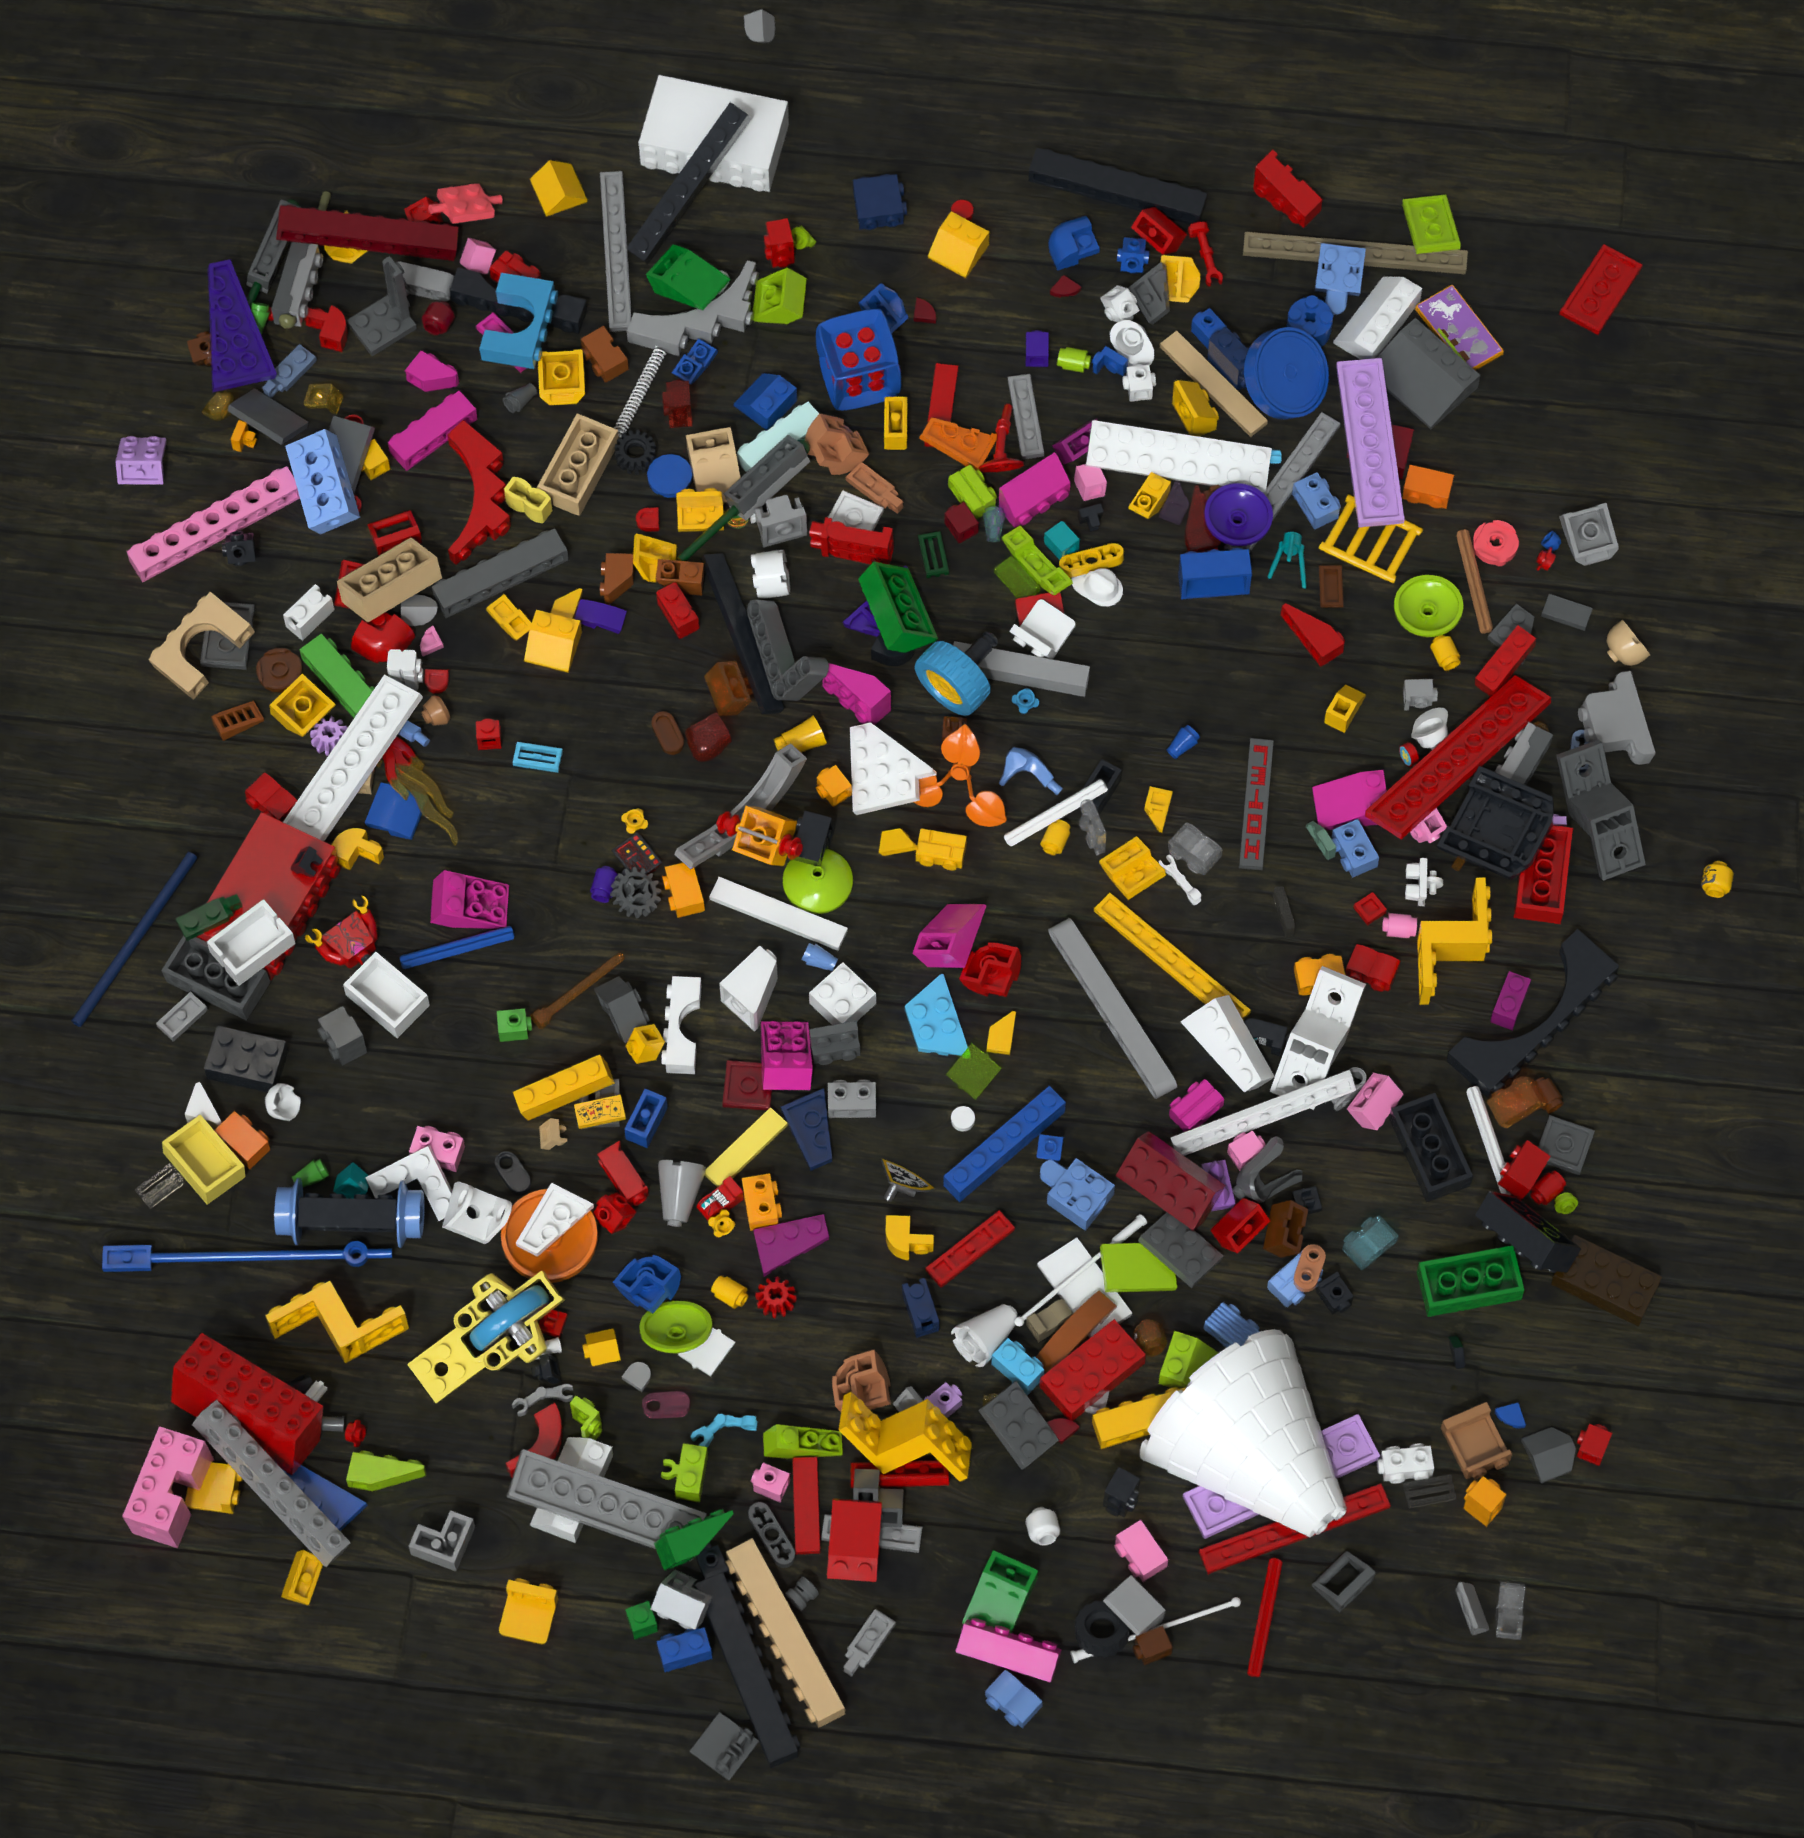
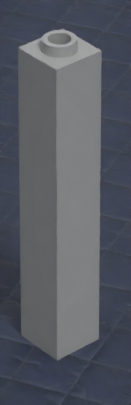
(1033, 671)

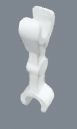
(1192, 893)

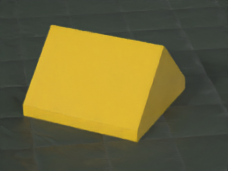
(557, 187)

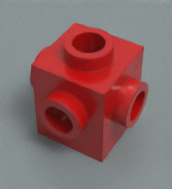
(614, 1212)

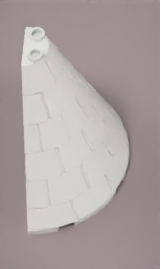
(1251, 1435)

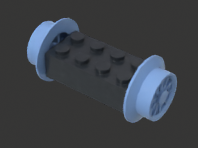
(354, 1215)

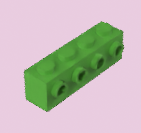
(336, 673)

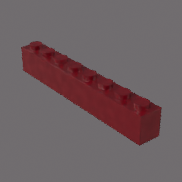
(367, 232)

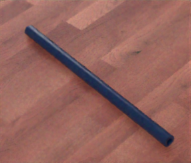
(134, 939)

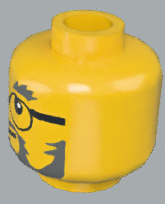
(1717, 879)

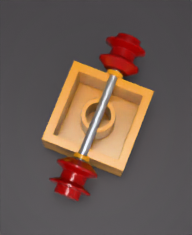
(762, 835)

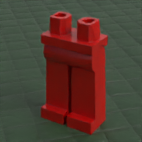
(851, 542)

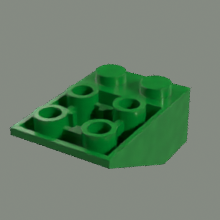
(686, 278)
(681, 1545)
(1002, 1592)

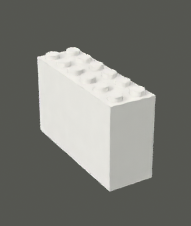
(685, 113)

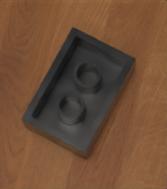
(246, 1059)

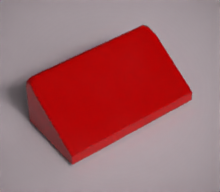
(1024, 605)

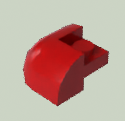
(380, 635)
(992, 969)

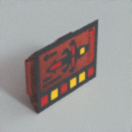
(638, 854)

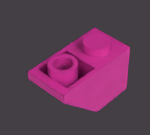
(430, 374)

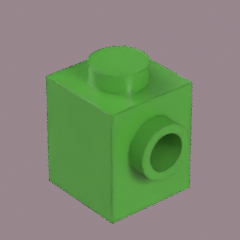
(513, 1025)

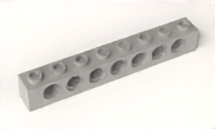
(271, 1483)

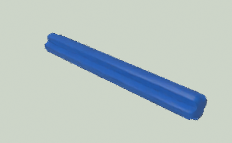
(456, 947)

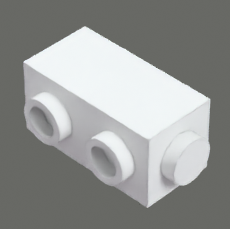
(1406, 1463)

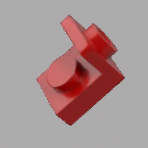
(420, 211)

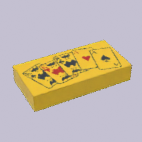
(599, 1111)

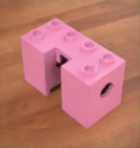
(152, 1506)

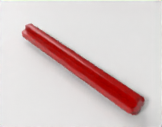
(1264, 1617)

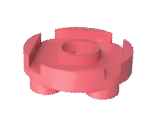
(1495, 554)

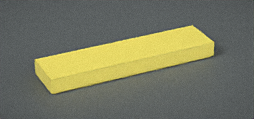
(746, 1147)

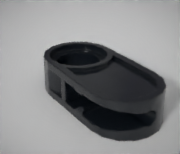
(515, 1177)

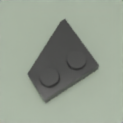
(1152, 293)
(1515, 617)

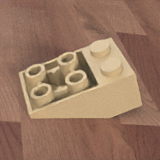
(713, 460)

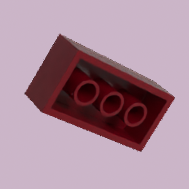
(1170, 1180)

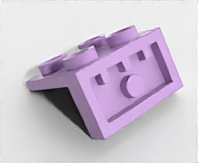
(140, 460)

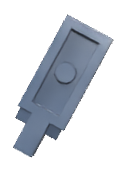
(290, 371)

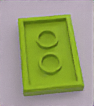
(1431, 224)
(1134, 1269)

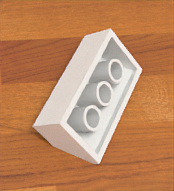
(1379, 317)
(584, 1455)

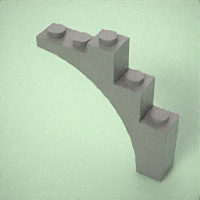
(672, 331)

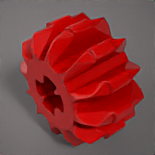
(776, 1305)

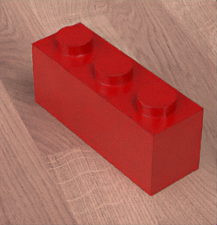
(1505, 661)

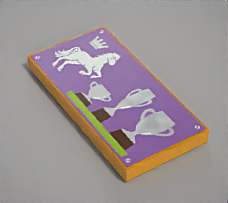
(1459, 327)

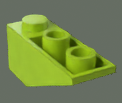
(797, 1442)
(375, 1472)

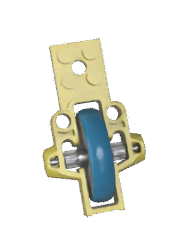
(490, 1331)

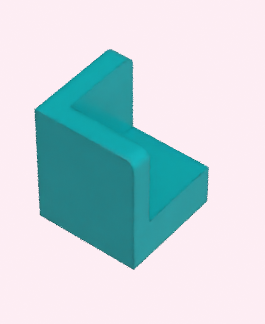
(1061, 540)
(351, 1181)

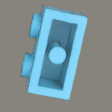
(1017, 1365)

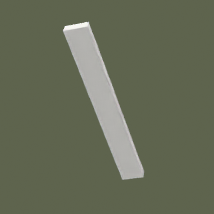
(1264, 1113)

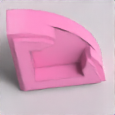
(430, 642)

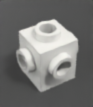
(1119, 304)
(1139, 382)

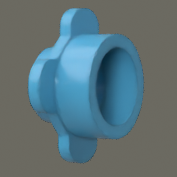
(1029, 696)

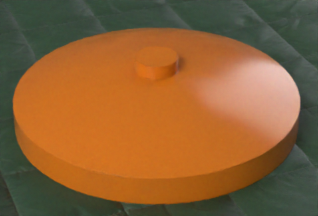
(563, 1257)

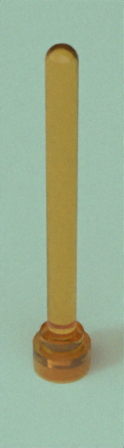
(542, 1017)

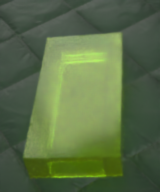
(1016, 578)

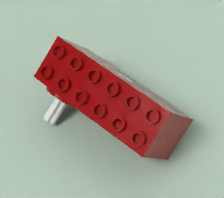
(268, 1409)

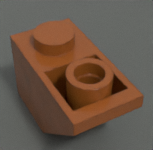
(686, 574)
(618, 576)

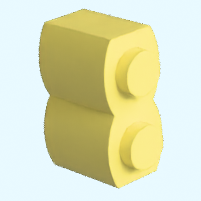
(524, 498)

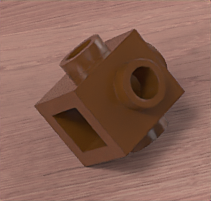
(198, 349)

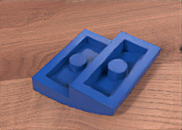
(393, 813)

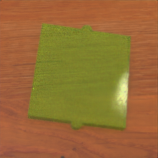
(973, 1071)

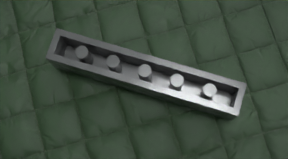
(500, 573)

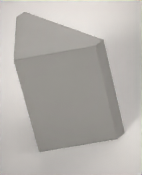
(1135, 1606)

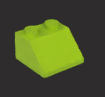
(779, 297)
(1182, 1359)

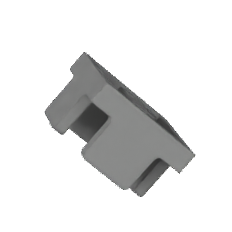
(783, 522)

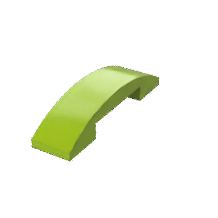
(1034, 562)

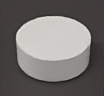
(962, 1118)

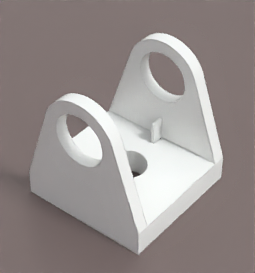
(487, 1208)

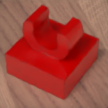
(553, 1323)

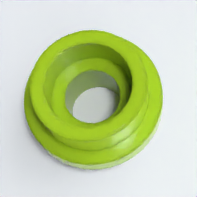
(1565, 1203)

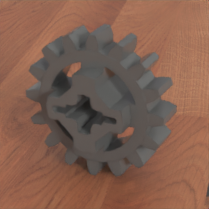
(624, 888)

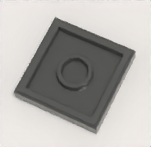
(1566, 1144)

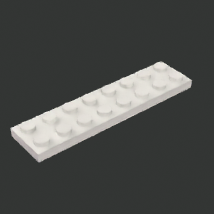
(1177, 456)
(353, 758)

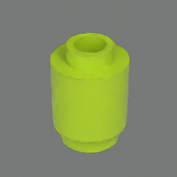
(1074, 359)

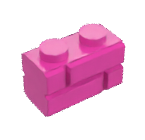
(1196, 1106)

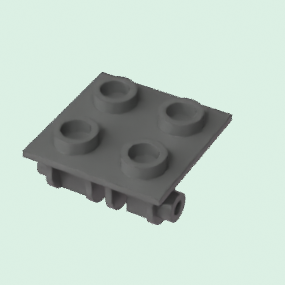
(724, 1746)

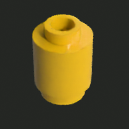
(1445, 652)
(1055, 837)
(729, 1291)

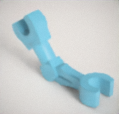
(746, 1422)

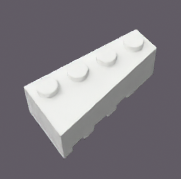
(1229, 1042)

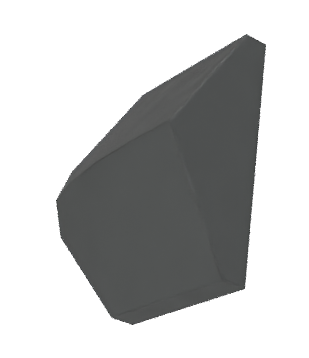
(1550, 1453)

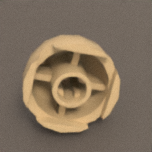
(1625, 645)

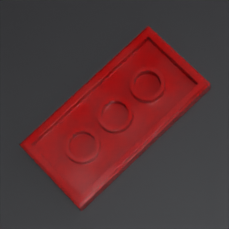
(1601, 289)

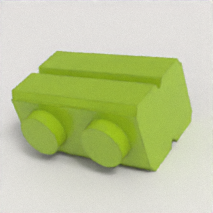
(970, 488)

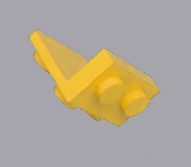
(698, 509)
(218, 1490)
(528, 1611)

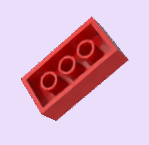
(1543, 884)
(1092, 1370)

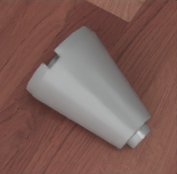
(679, 1189)

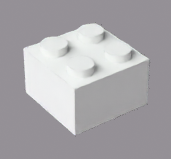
(842, 996)

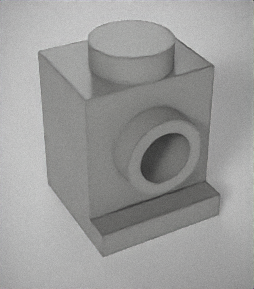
(1419, 693)

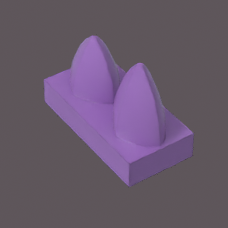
(1219, 1170)

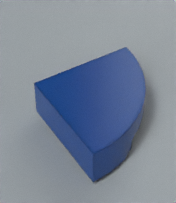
(1511, 1415)

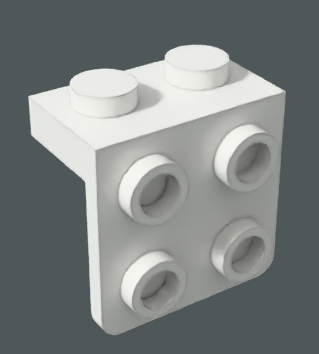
(1043, 630)

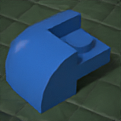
(1072, 242)
(648, 1282)

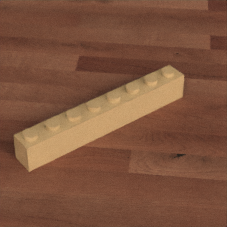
(785, 1633)

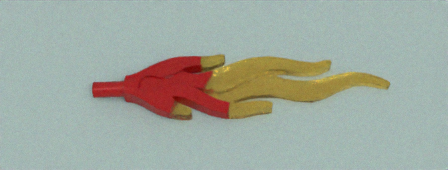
(405, 769)

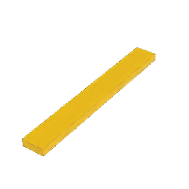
(1164, 953)

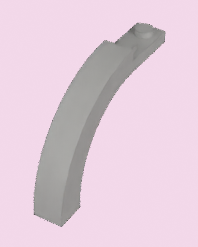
(765, 794)

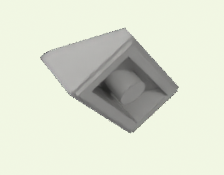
(1471, 1608)

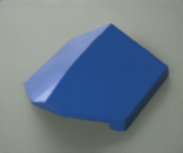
(889, 302)

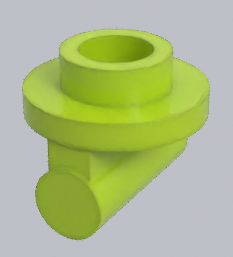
(802, 238)

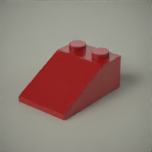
(854, 1540)

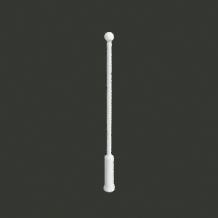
(1118, 1239)
(1080, 1654)

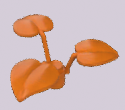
(963, 751)

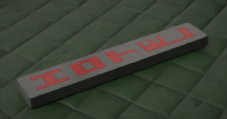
(1256, 804)

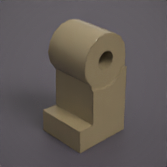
(1049, 1320)

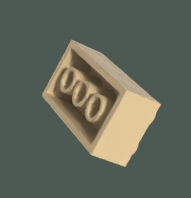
(578, 464)
(389, 579)

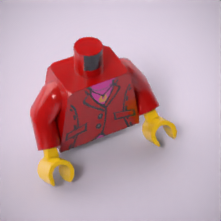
(349, 940)

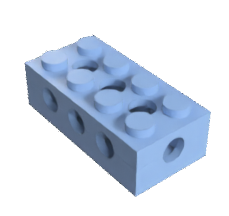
(322, 481)

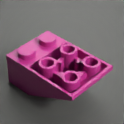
(859, 692)
(468, 902)
(949, 936)
(786, 1056)

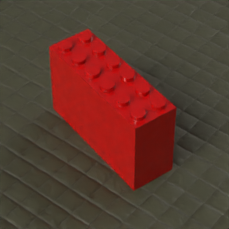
(264, 872)

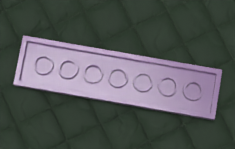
(1370, 442)
(1348, 1449)

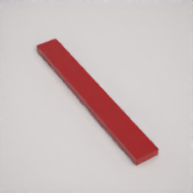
(1278, 1535)

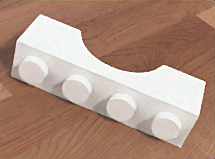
(685, 998)

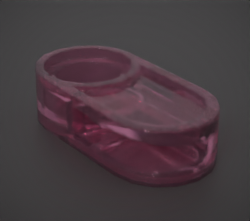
(672, 1404)

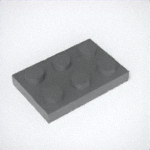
(1180, 1249)
(1018, 1425)

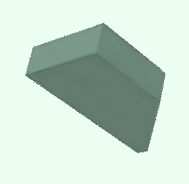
(1322, 839)

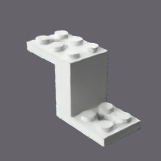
(1318, 1032)

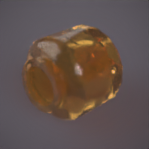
(1150, 1337)

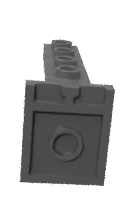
(388, 317)

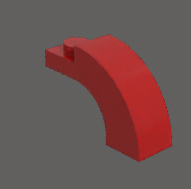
(549, 1436)

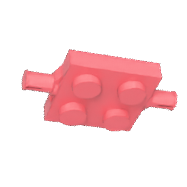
(465, 203)

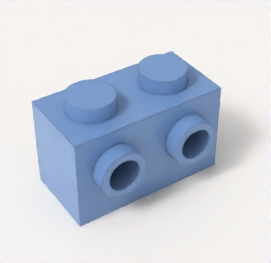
(1316, 500)
(1354, 848)

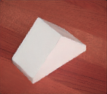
(201, 1105)

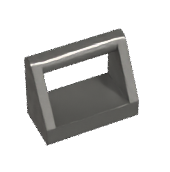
(1352, 1590)

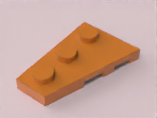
(959, 443)

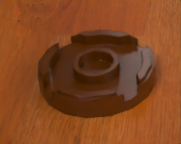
(278, 669)

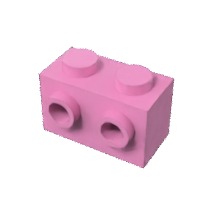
(1375, 1101)
(446, 1147)
(1140, 1551)

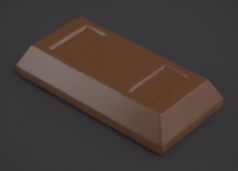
(1331, 586)

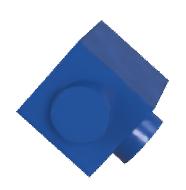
(1206, 324)

